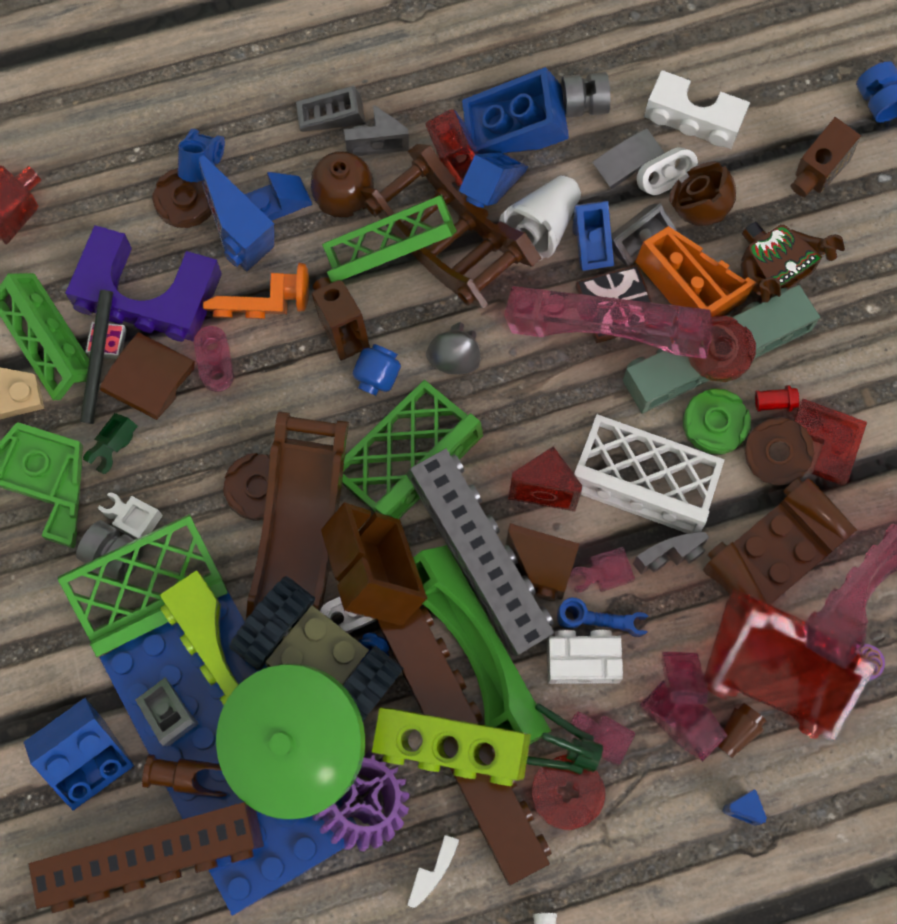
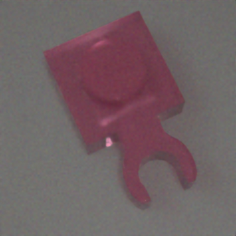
(608, 570)

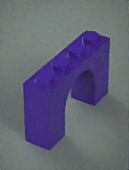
(175, 312)

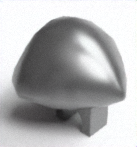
(454, 351)

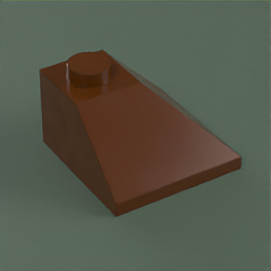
(543, 560)

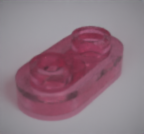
(214, 360)

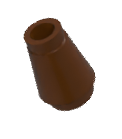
(741, 729)

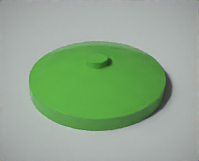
(290, 741)

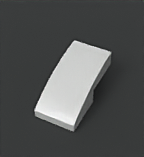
(427, 880)

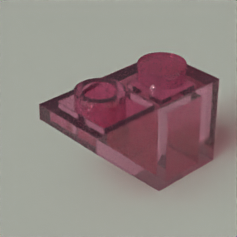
(687, 724)

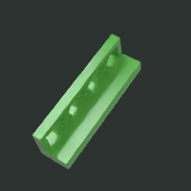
(391, 251)
(46, 327)

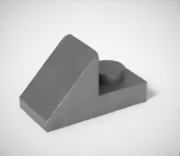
(384, 137)
(166, 713)

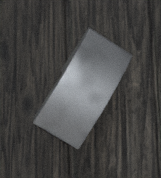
(627, 157)
(677, 548)

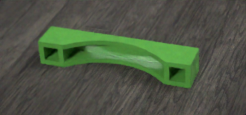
(453, 601)

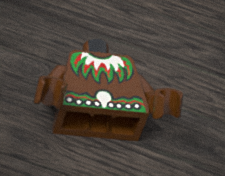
(783, 257)

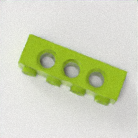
(396, 725)

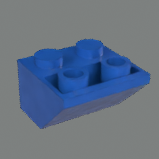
(77, 754)

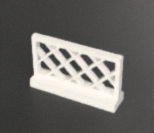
(646, 501)

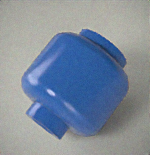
(376, 369)

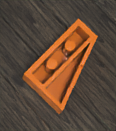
(689, 275)

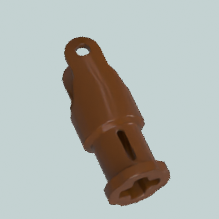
(178, 775)

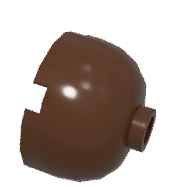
(338, 183)
(704, 195)

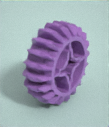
(369, 811)

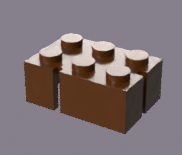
(373, 565)

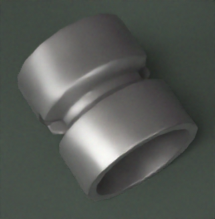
(575, 91)
(102, 539)

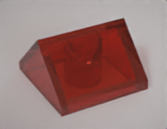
(546, 482)

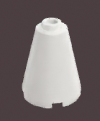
(545, 213)

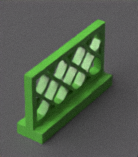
(402, 494)
(149, 615)

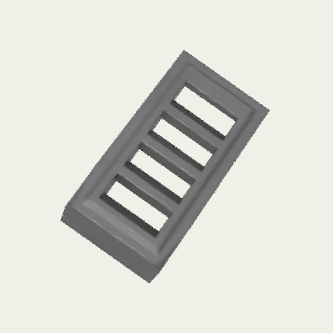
(343, 118)

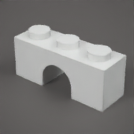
(716, 123)

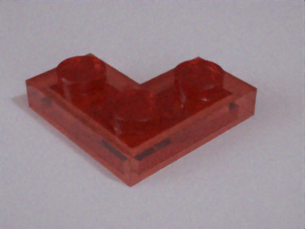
(838, 436)

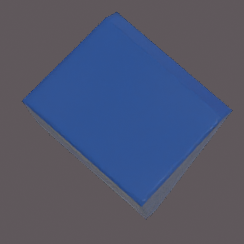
(747, 809)

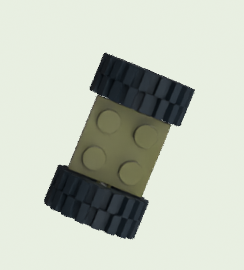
(292, 631)

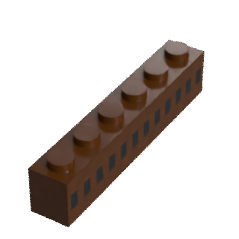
(145, 855)

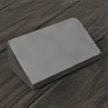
(630, 236)

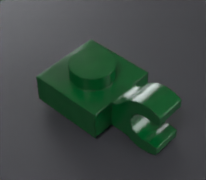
(112, 437)

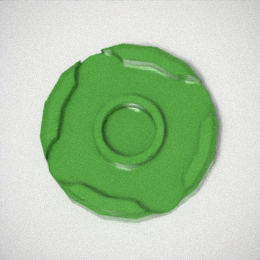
(716, 421)

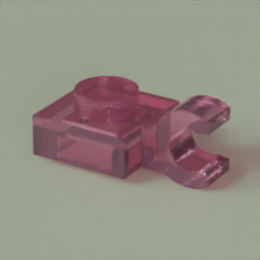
(607, 732)

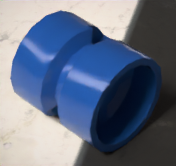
(880, 88)

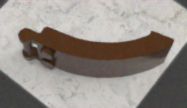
(299, 502)

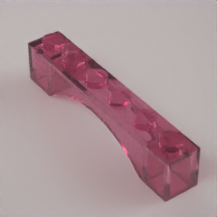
(664, 326)
(841, 625)

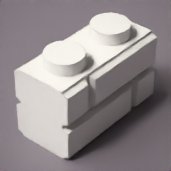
(584, 658)

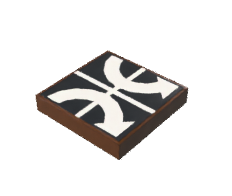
(619, 284)

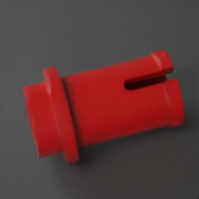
(777, 399)

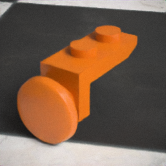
(282, 288)

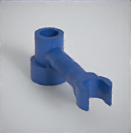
(585, 617)

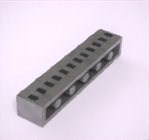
(480, 552)

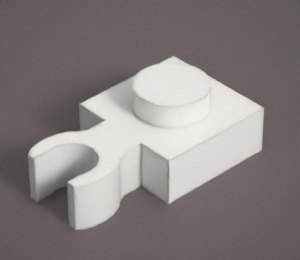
(132, 518)

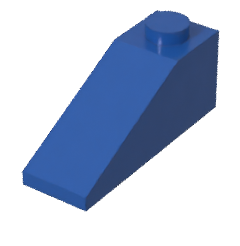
(490, 178)

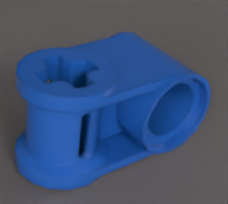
(194, 147)

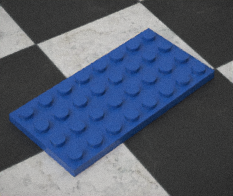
(289, 844)

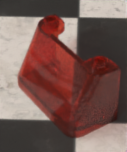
(767, 659)

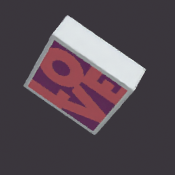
(114, 340)

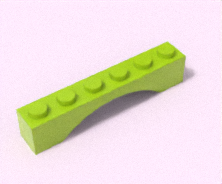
(198, 615)

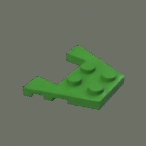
(46, 470)

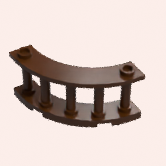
(496, 237)

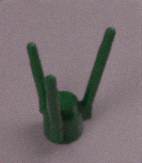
(582, 751)

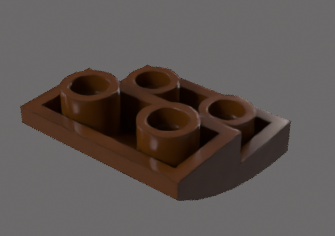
(147, 375)

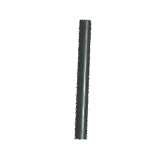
(96, 356)

